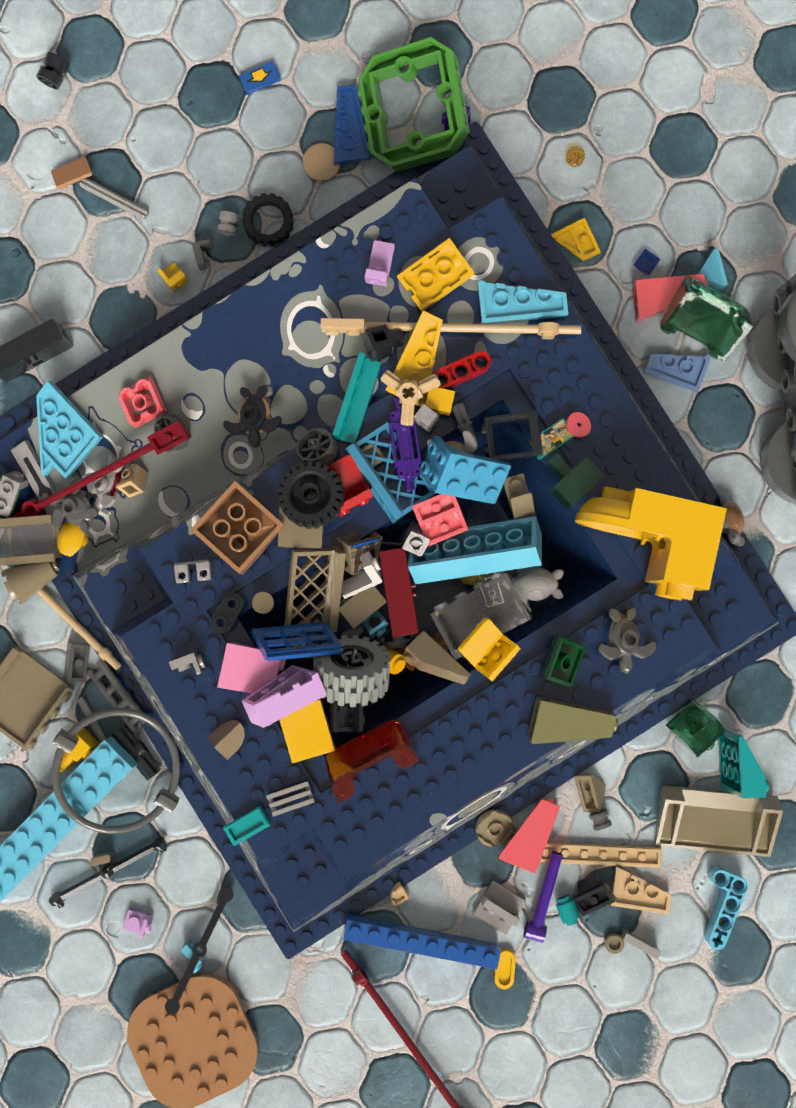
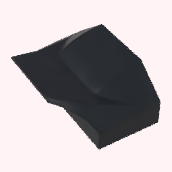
(592, 895)

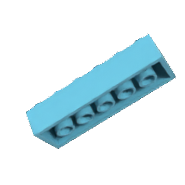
(480, 551)

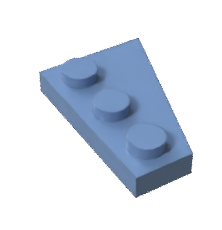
(679, 370)

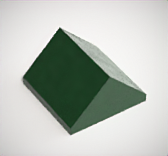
(563, 661)

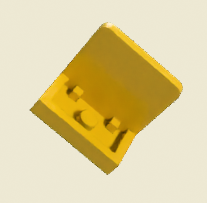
(488, 649)

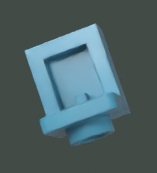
(187, 950)

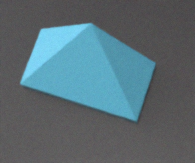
(714, 270)

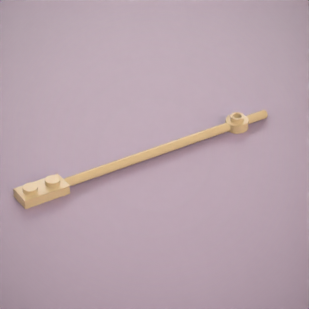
(354, 327)

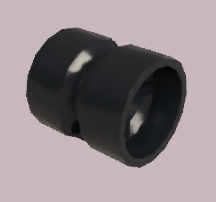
(53, 70)

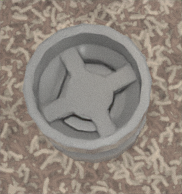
(227, 223)

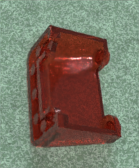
(366, 750)

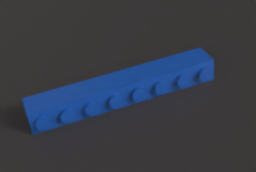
(421, 941)

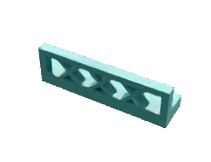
(356, 399)

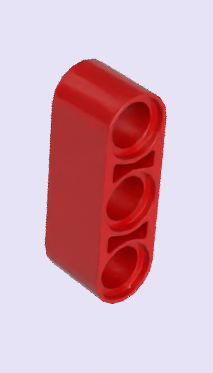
(469, 364)

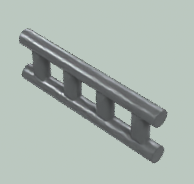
(115, 685)

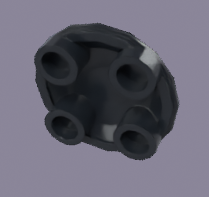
(396, 642)

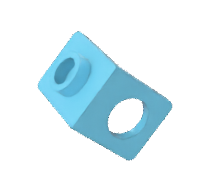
(380, 630)

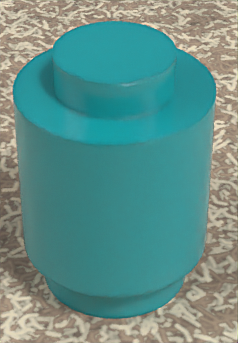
(567, 910)

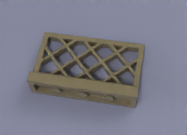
(332, 585)

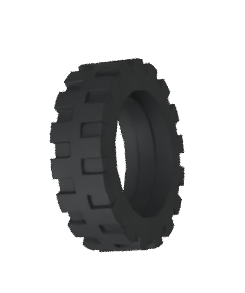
(257, 203)

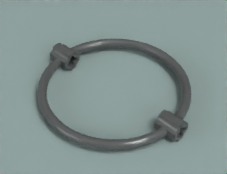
(67, 741)

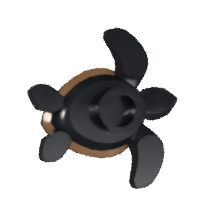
(253, 416)

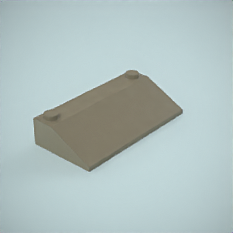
(717, 821)

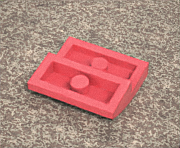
(440, 518)

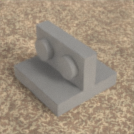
(499, 907)

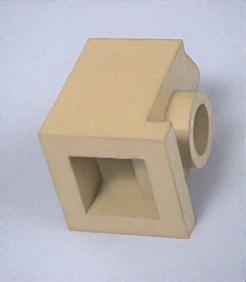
(133, 480)

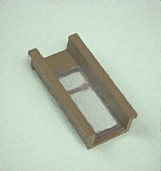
(28, 540)

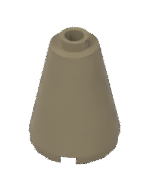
(28, 579)

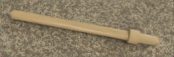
(104, 653)

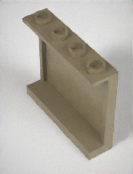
(28, 698)

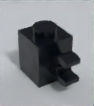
(380, 341)

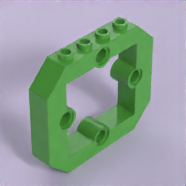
(391, 64)

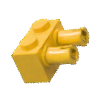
(84, 747)

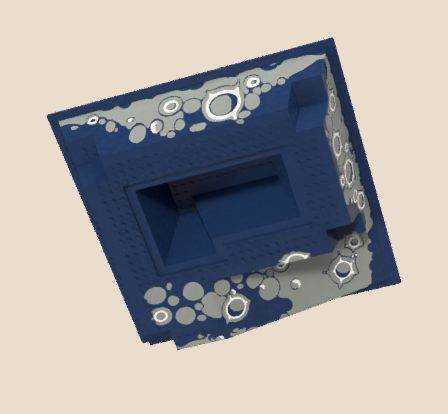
(469, 737)

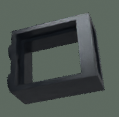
(487, 430)

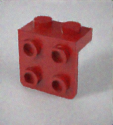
(353, 482)

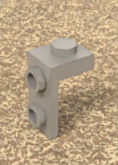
(9, 489)

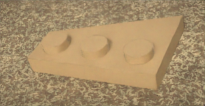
(638, 894)

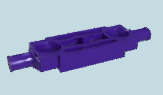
(407, 466)

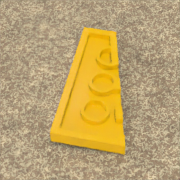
(419, 353)

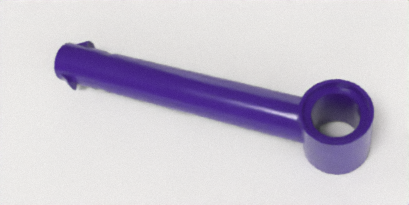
(535, 929)

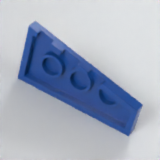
(350, 137)

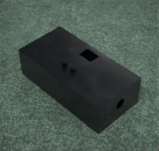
(32, 349)

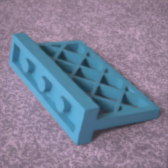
(375, 483)

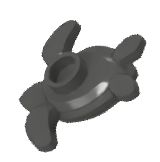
(76, 509)
(624, 640)

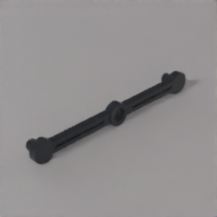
(107, 871)
(172, 1005)

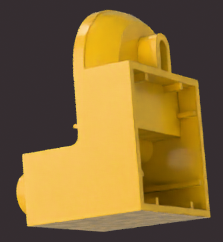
(680, 530)

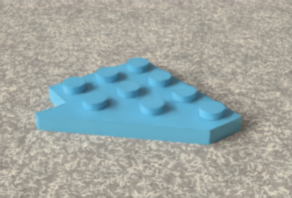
(64, 432)

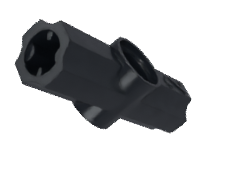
(138, 751)

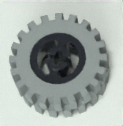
(356, 674)

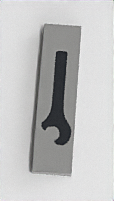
(31, 468)

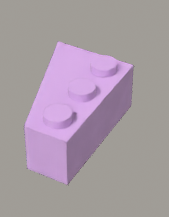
(283, 695)

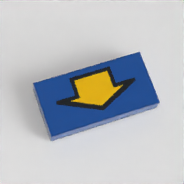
(259, 77)

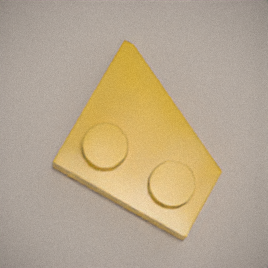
(578, 240)

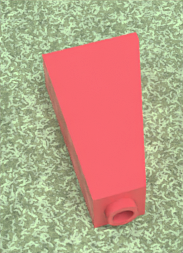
(655, 294)
(531, 837)

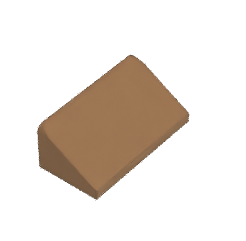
(71, 172)

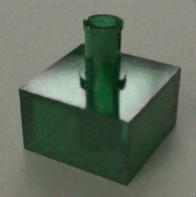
(574, 480)
(696, 728)

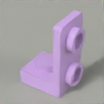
(380, 263)

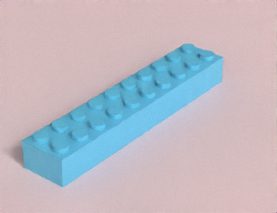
(51, 824)

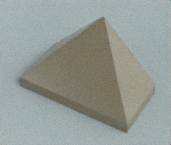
(591, 792)

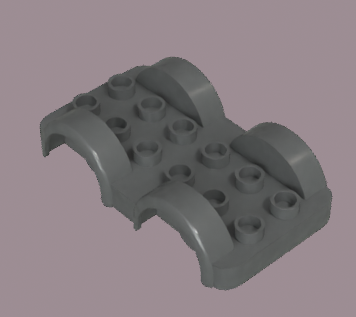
(773, 359)

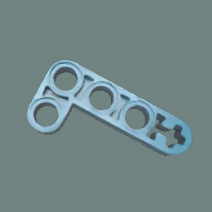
(721, 910)

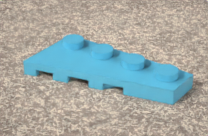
(510, 303)

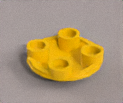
(70, 539)

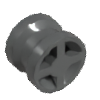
(600, 820)

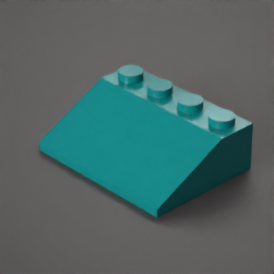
(739, 768)

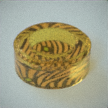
(575, 156)

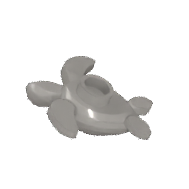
(537, 583)

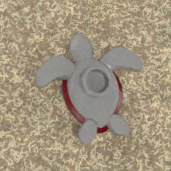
(106, 487)

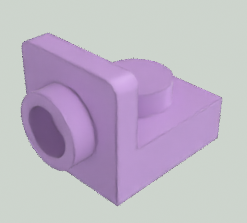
(138, 922)

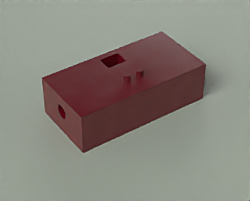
(398, 592)

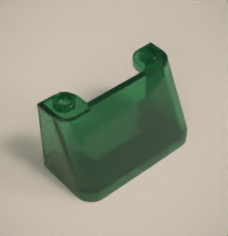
(707, 318)

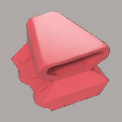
(135, 391)

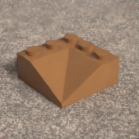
(237, 528)

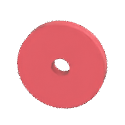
(574, 429)

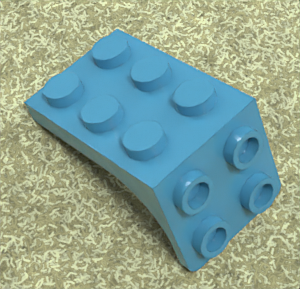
(462, 473)

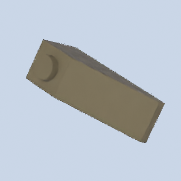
(433, 659)

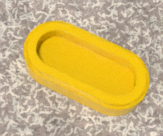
(506, 969)

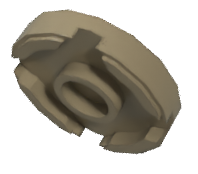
(494, 828)

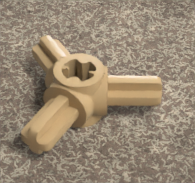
(409, 403)

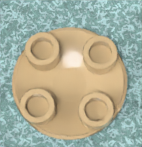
(319, 162)

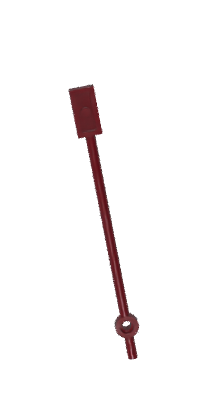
(159, 441)
(360, 978)

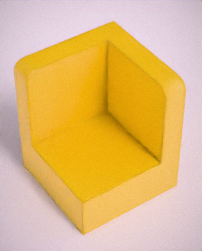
(173, 277)
(440, 400)

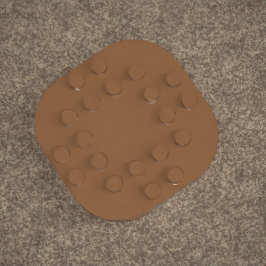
(199, 1048)

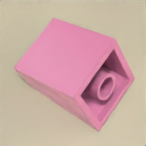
(246, 668)

